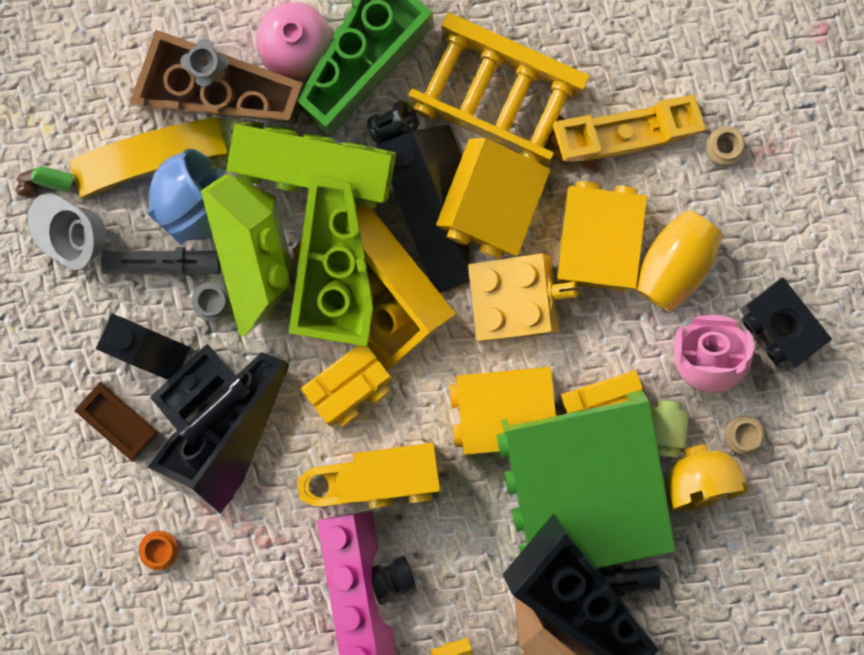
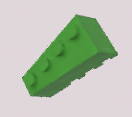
(361, 56)

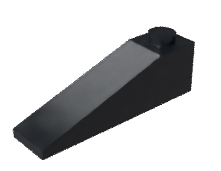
(221, 458)

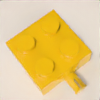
(516, 297)

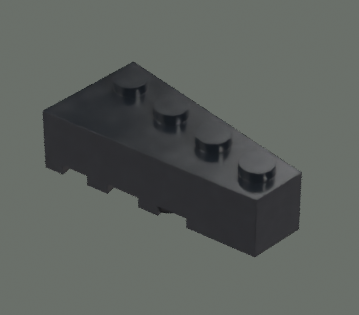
(571, 593)

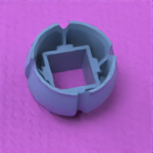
(177, 195)

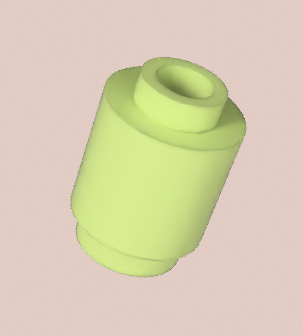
(670, 428)

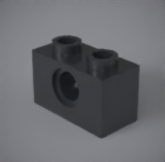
(805, 332)

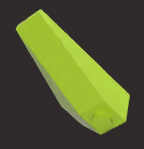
(332, 275)

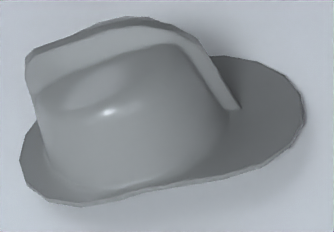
(66, 231)

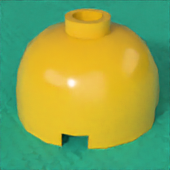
(703, 479)

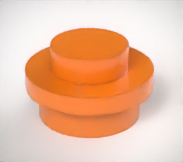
(158, 550)

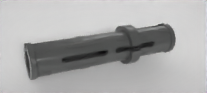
(116, 262)

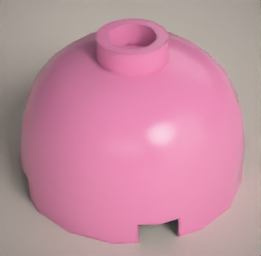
(293, 40)
(713, 353)

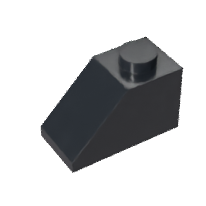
(142, 347)

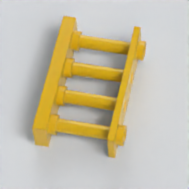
(497, 51)

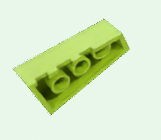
(293, 159)

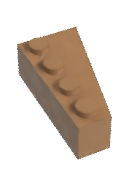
(237, 92)

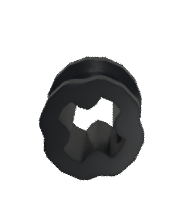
(392, 123)

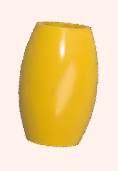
(678, 260)

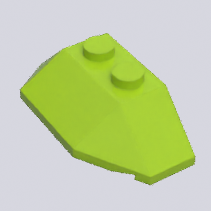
(249, 248)

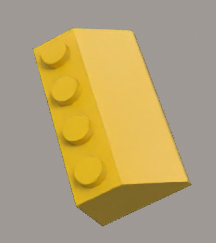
(403, 298)

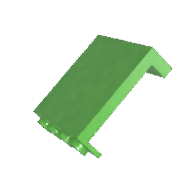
(596, 476)

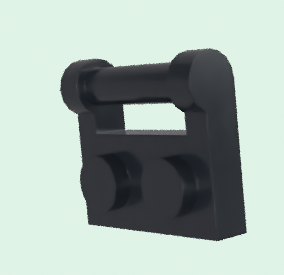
(192, 386)

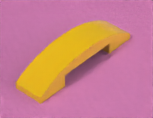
(629, 131)
(143, 154)

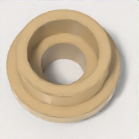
(736, 140)

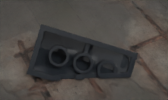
(421, 183)

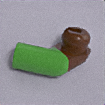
(42, 176)

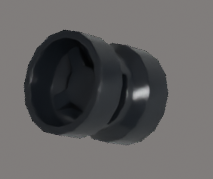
(384, 584)

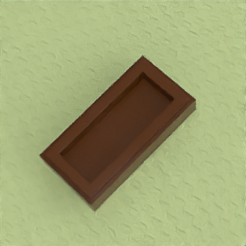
(117, 421)

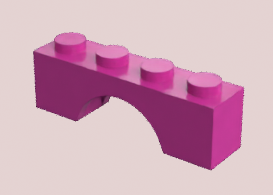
(348, 557)

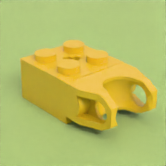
(377, 477)

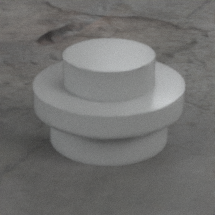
(211, 301)

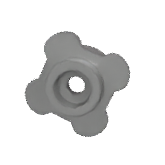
(193, 60)

